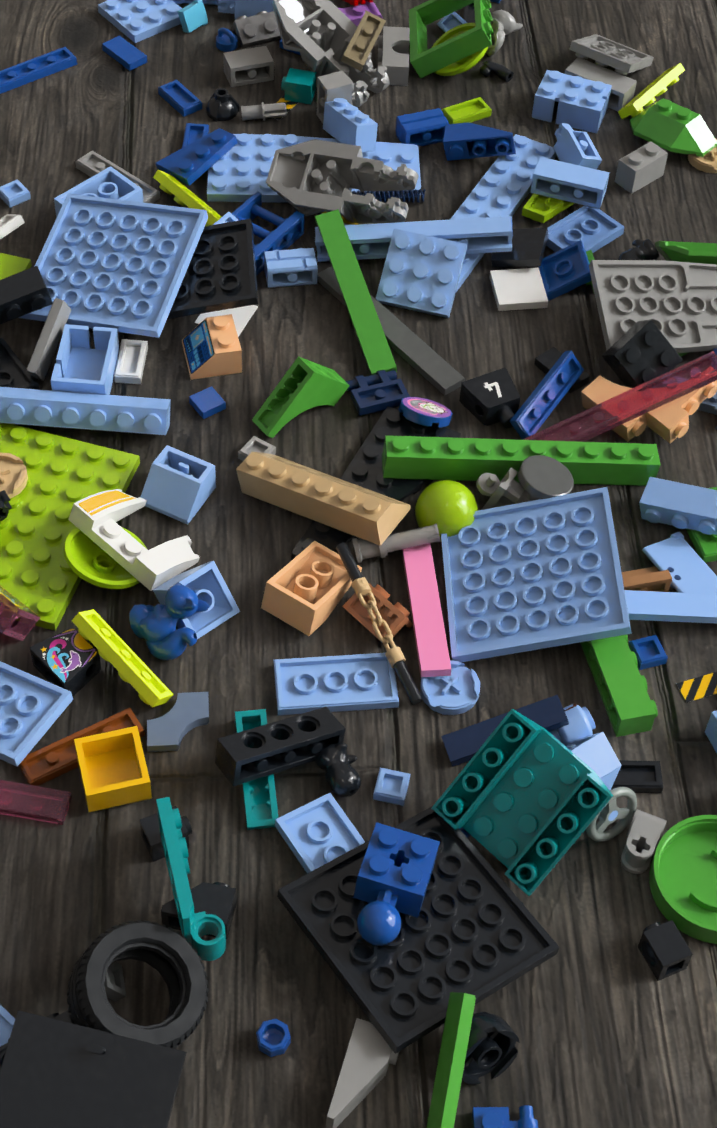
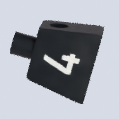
(491, 397)

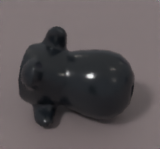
(643, 251)
(339, 773)

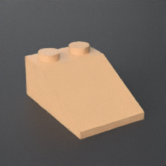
(307, 588)

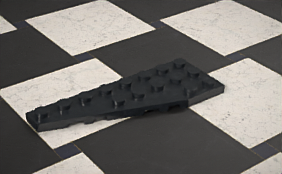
(367, 472)

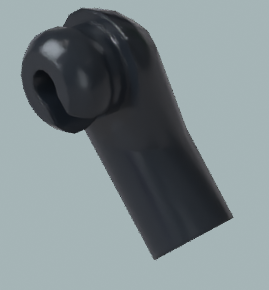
(498, 69)

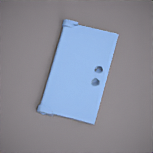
(687, 568)

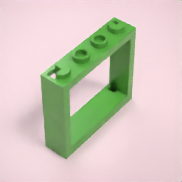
(431, 60)

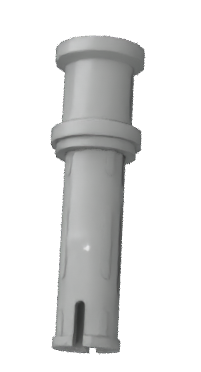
(395, 542)

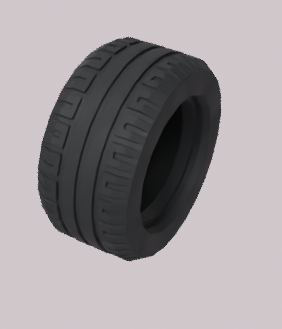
(161, 950)

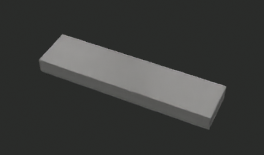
(94, 163)

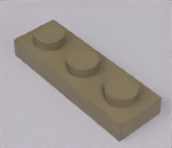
(363, 41)

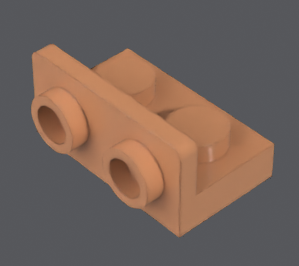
(394, 615)

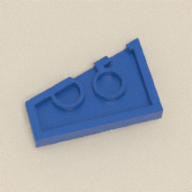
(198, 156)

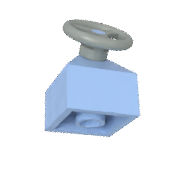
(601, 758)

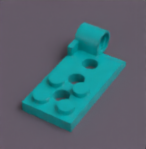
(176, 852)

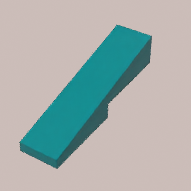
(258, 794)

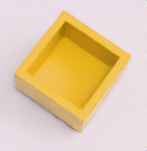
(113, 768)

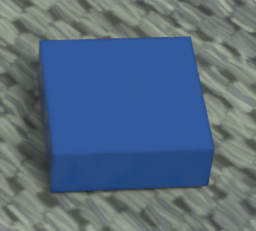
(207, 402)
(648, 652)

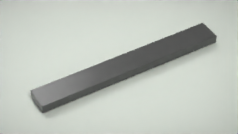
(405, 342)

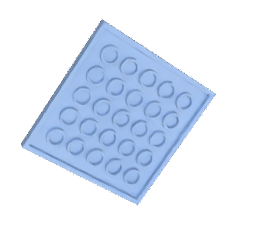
(118, 261)
(534, 577)

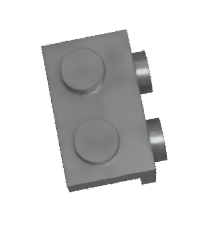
(256, 29)

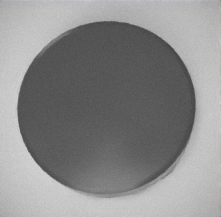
(544, 477)

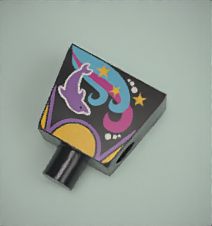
(67, 660)

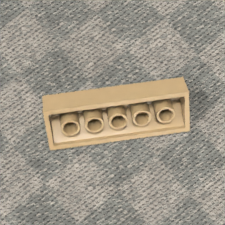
(320, 497)

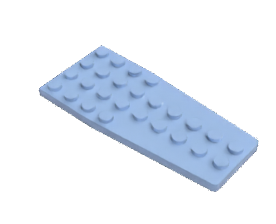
(247, 165)

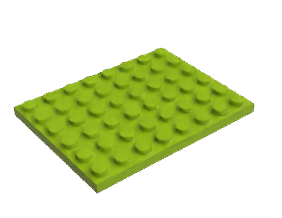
(38, 523)

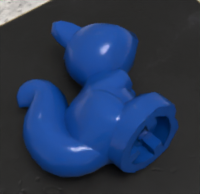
(159, 622)

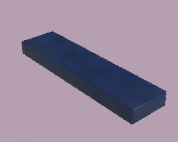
(467, 741)

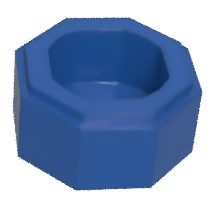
(273, 1037)

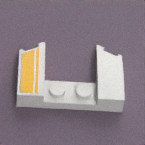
(97, 519)

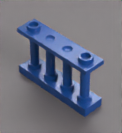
(280, 239)

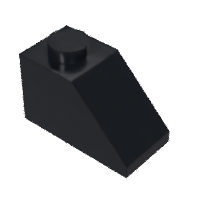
(212, 898)

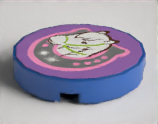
(425, 411)

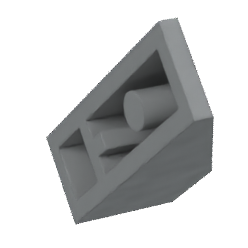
(361, 1071)

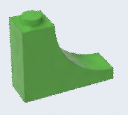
(300, 389)

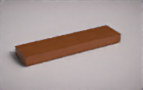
(61, 755)

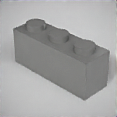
(622, 86)

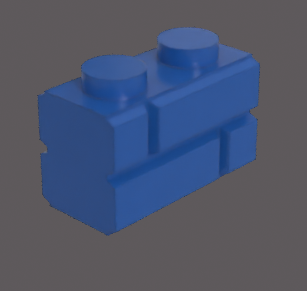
(421, 127)

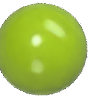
(447, 505)

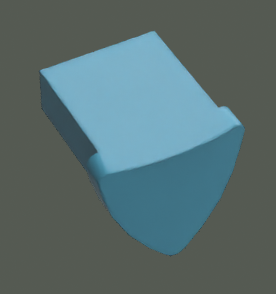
(193, 16)

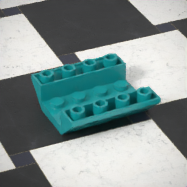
(524, 799)

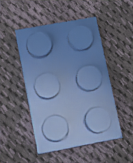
(585, 224)

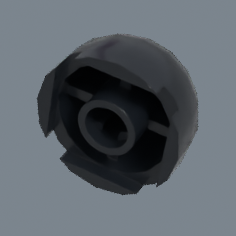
(489, 1047)

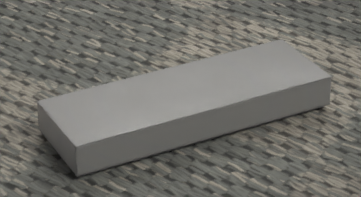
(49, 339)

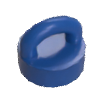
(226, 40)

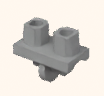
(500, 493)

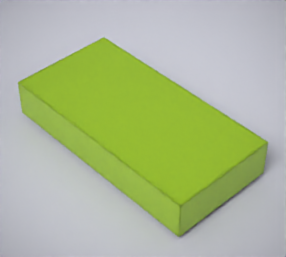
(467, 111)

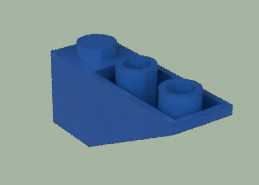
(476, 141)

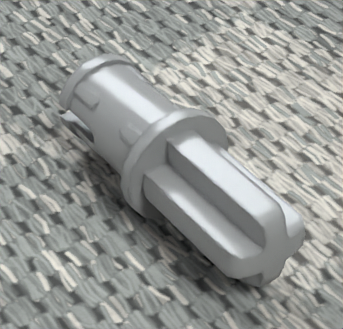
(263, 111)

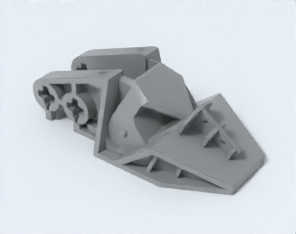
(322, 37)
(322, 173)

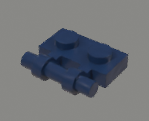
(376, 391)

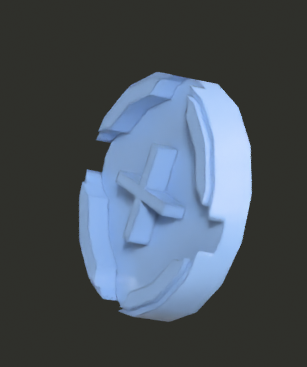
(451, 693)

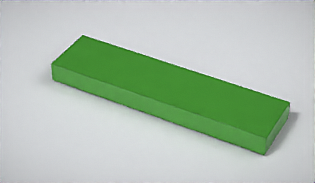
(451, 1060)

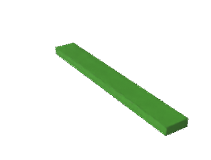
(355, 292)

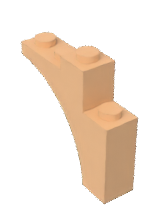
(667, 420)

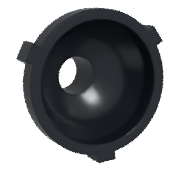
(222, 106)

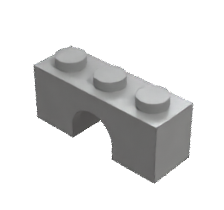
(393, 53)

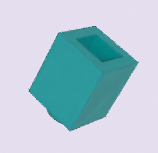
(299, 86)

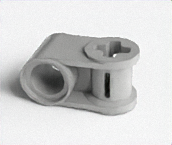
(641, 841)

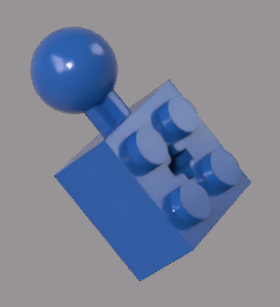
(392, 881)

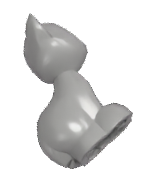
(502, 24)

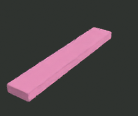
(426, 612)

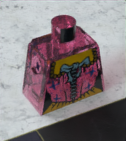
(12, 609)

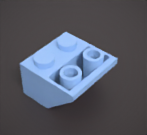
(178, 484)

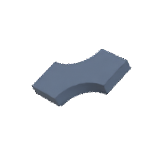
(187, 713)

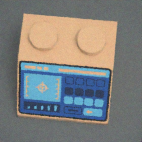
(213, 348)

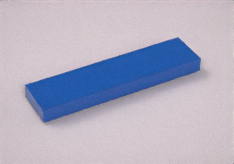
(36, 69)
(547, 395)

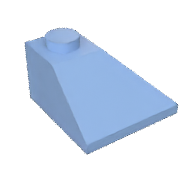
(211, 588)

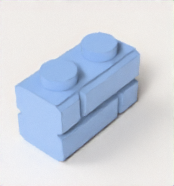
(290, 267)

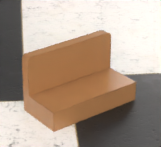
(647, 580)

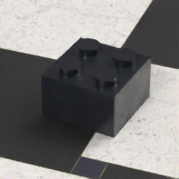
(641, 354)

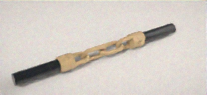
(394, 654)

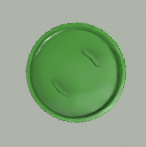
(686, 877)

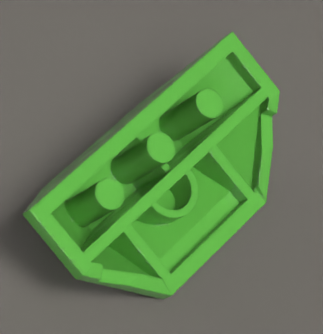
(674, 128)
(688, 251)

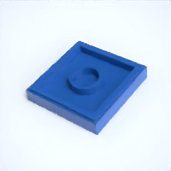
(565, 270)

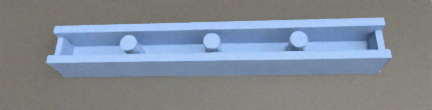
(479, 234)

